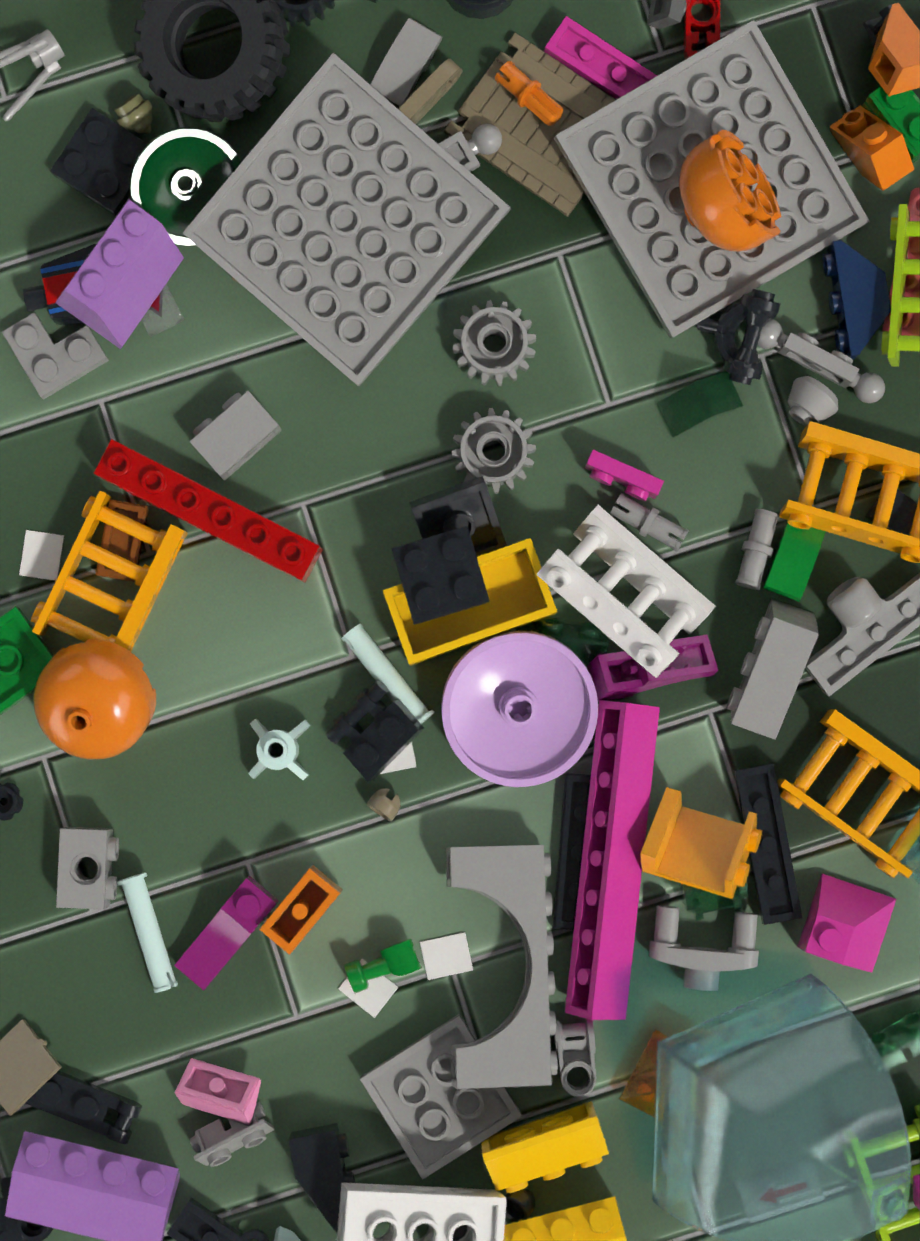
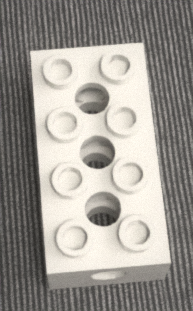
(409, 1206)

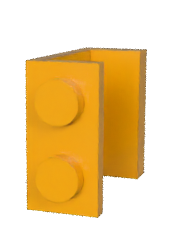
(699, 847)

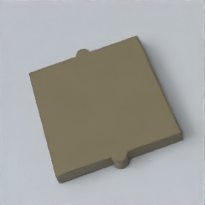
(23, 1066)

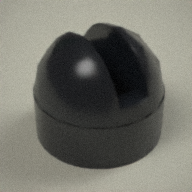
(520, 1204)

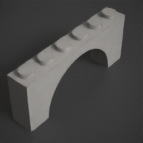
(520, 1046)

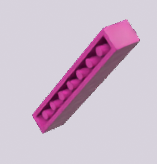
(612, 861)

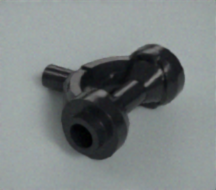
(742, 361)

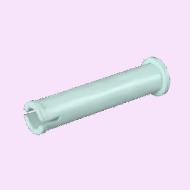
(384, 671)
(148, 932)

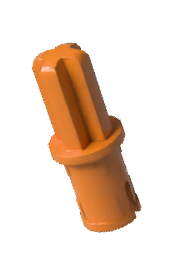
(529, 93)

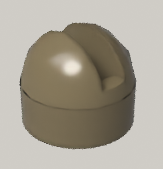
(384, 806)

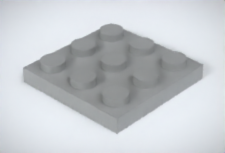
(424, 1108)

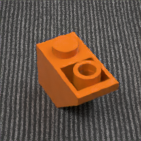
(897, 53)
(873, 147)

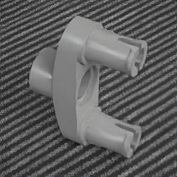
(701, 963)

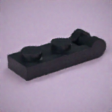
(86, 1105)

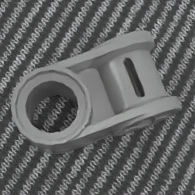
(576, 1053)

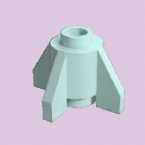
(290, 749)

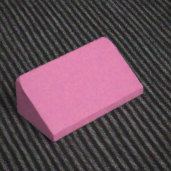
(219, 1091)

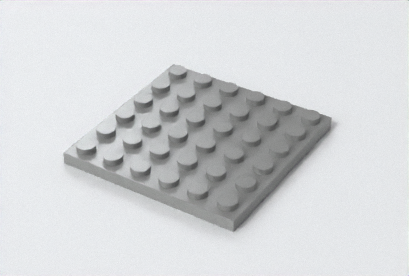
(633, 159)
(346, 220)

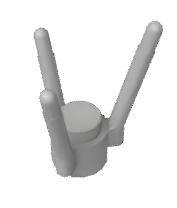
(41, 50)

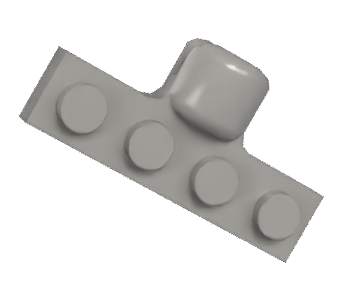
(868, 629)

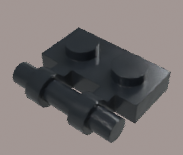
(383, 739)

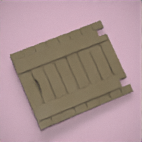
(528, 144)

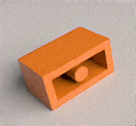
(301, 909)

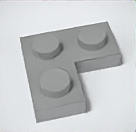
(52, 364)

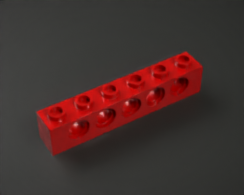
(208, 511)

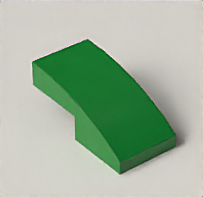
(793, 561)

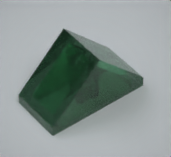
(699, 403)

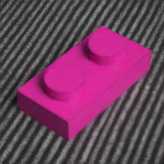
(638, 483)

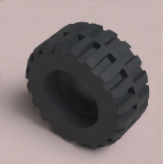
(239, 86)

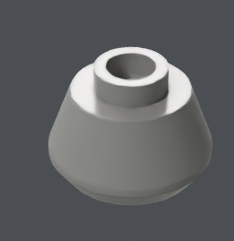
(811, 401)

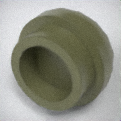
(135, 114)

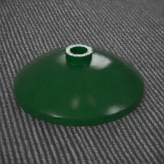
(177, 154)

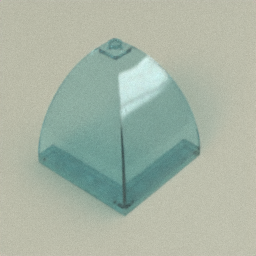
(779, 1123)

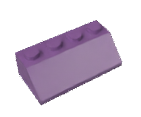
(90, 1191)

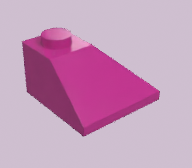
(846, 923)

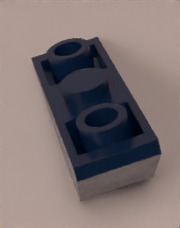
(857, 297)

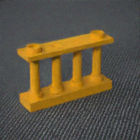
(857, 454)
(148, 578)
(870, 755)

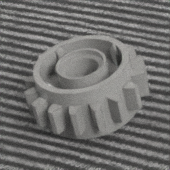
(494, 322)
(499, 430)

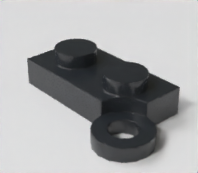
(201, 1224)

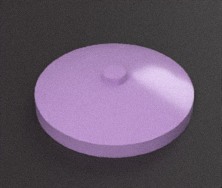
(519, 708)

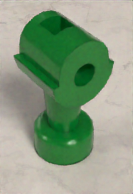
(396, 960)

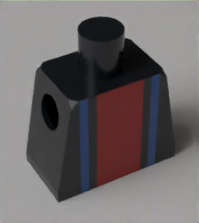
(56, 277)

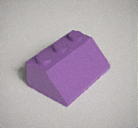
(122, 275)

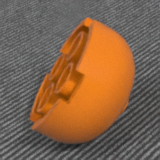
(718, 195)
(94, 699)

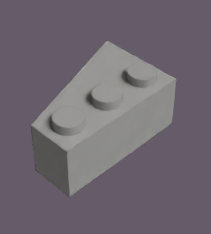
(773, 668)

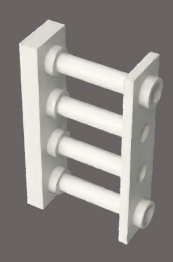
(645, 572)

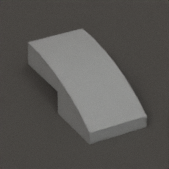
(406, 61)

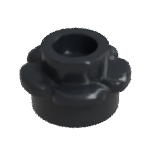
(14, 803)

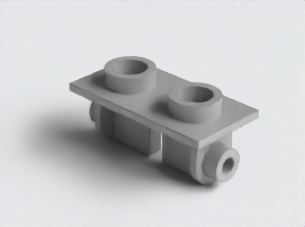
(219, 1144)

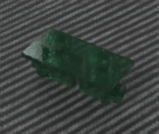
(585, 639)
(897, 1037)

